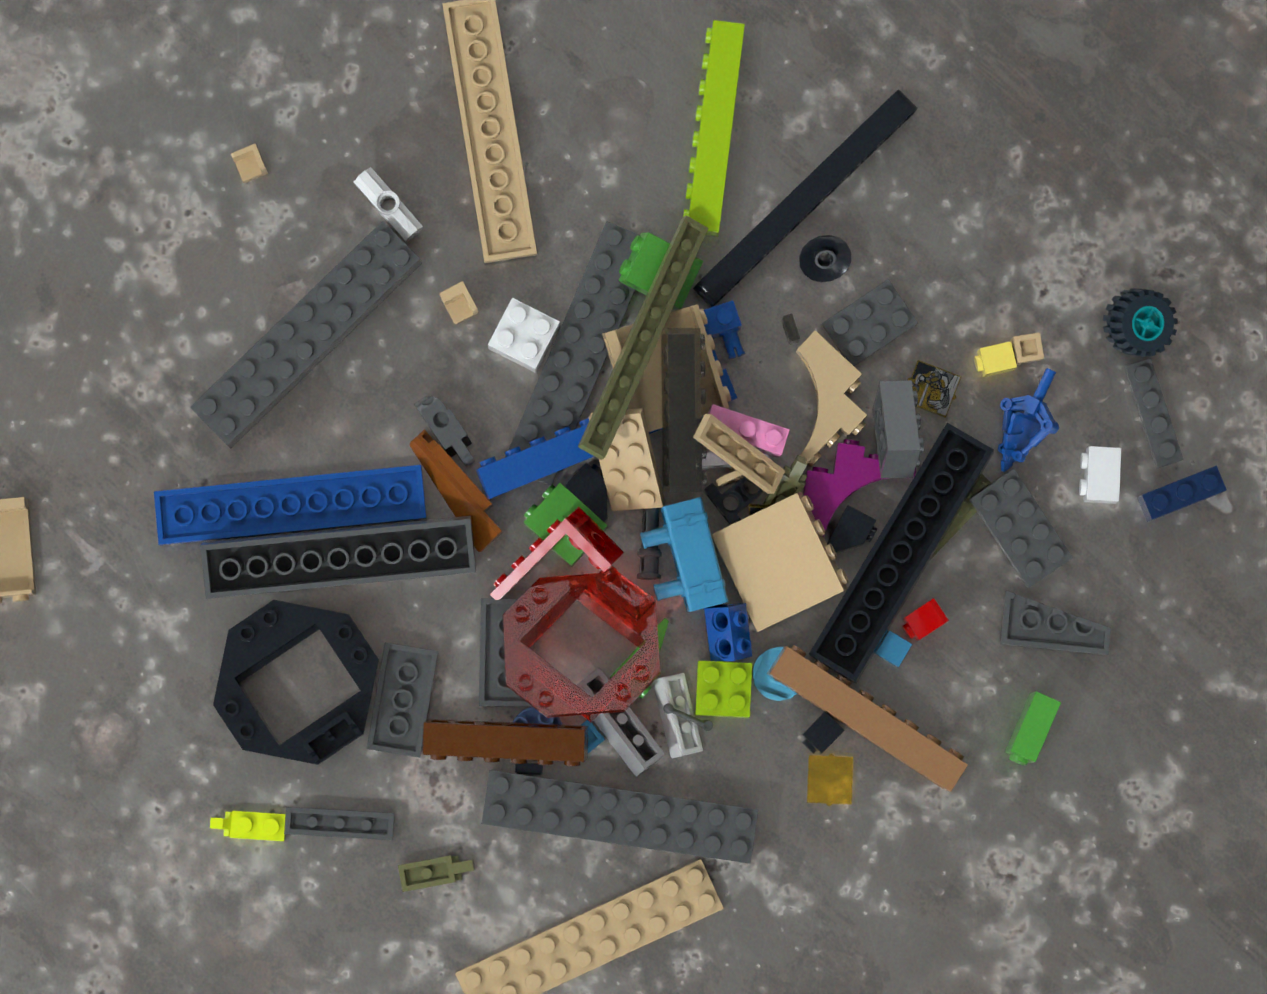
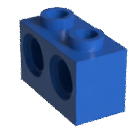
(728, 632)

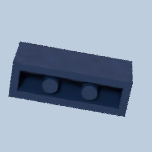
(1181, 493)

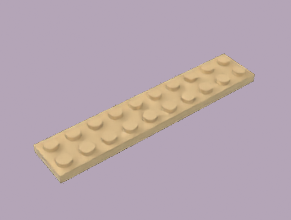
(489, 130)
(596, 935)

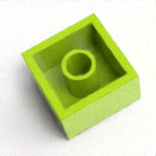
(723, 689)

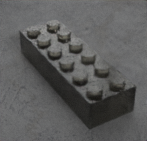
(682, 409)

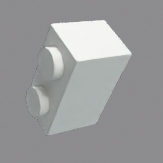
(1101, 474)

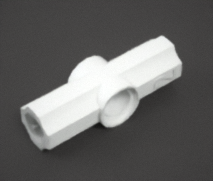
(399, 217)

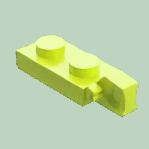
(251, 825)

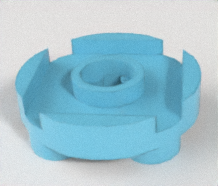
(766, 684)

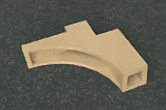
(832, 379)

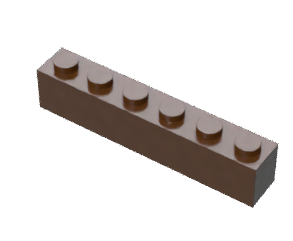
(506, 741)

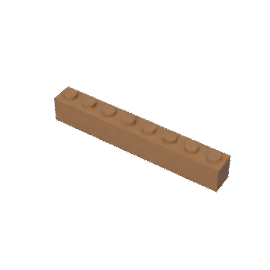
(867, 718)

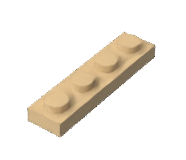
(739, 453)

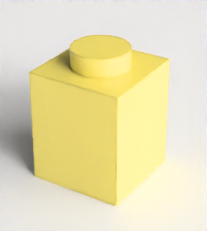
(995, 359)

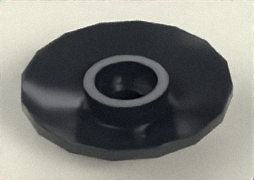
(825, 267)

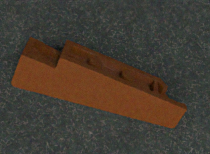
(456, 489)

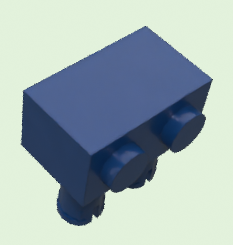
(725, 323)

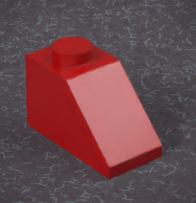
(924, 620)

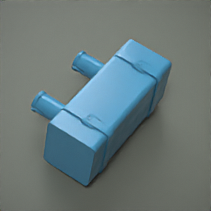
(693, 554)

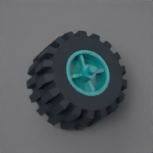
(1140, 322)

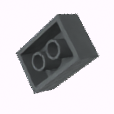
(897, 429)

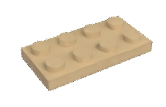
(631, 466)

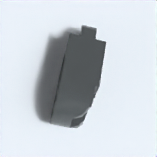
(445, 428)

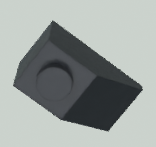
(590, 489)
(852, 530)

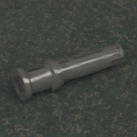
(650, 556)

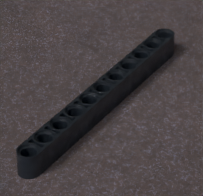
(805, 198)

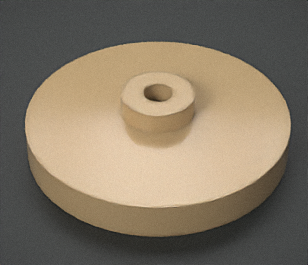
(729, 478)

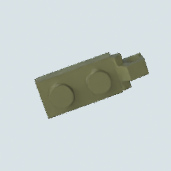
(791, 482)
(433, 872)

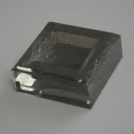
(790, 329)

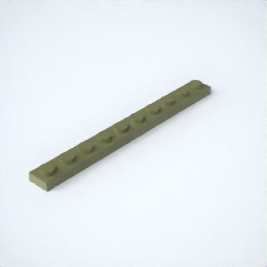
(643, 338)

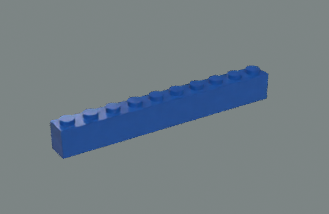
(543, 457)

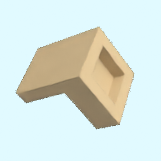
(249, 163)
(458, 303)
(1027, 348)

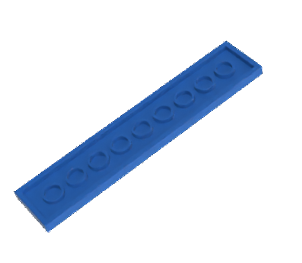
(290, 505)

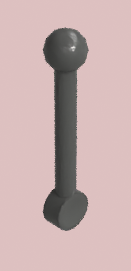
(706, 724)

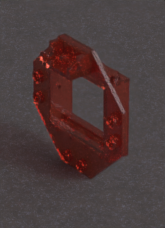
(616, 603)

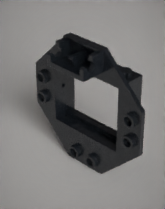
(266, 637)

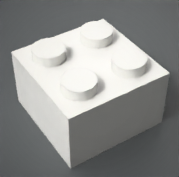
(524, 335)

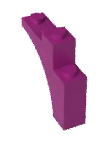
(849, 474)

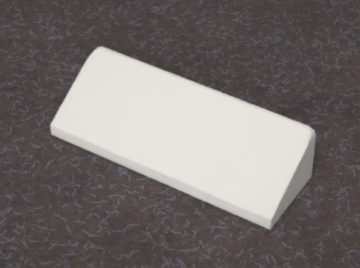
(680, 733)

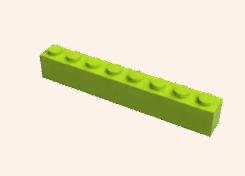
(715, 124)

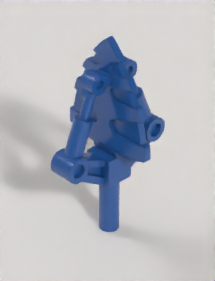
(1026, 428)

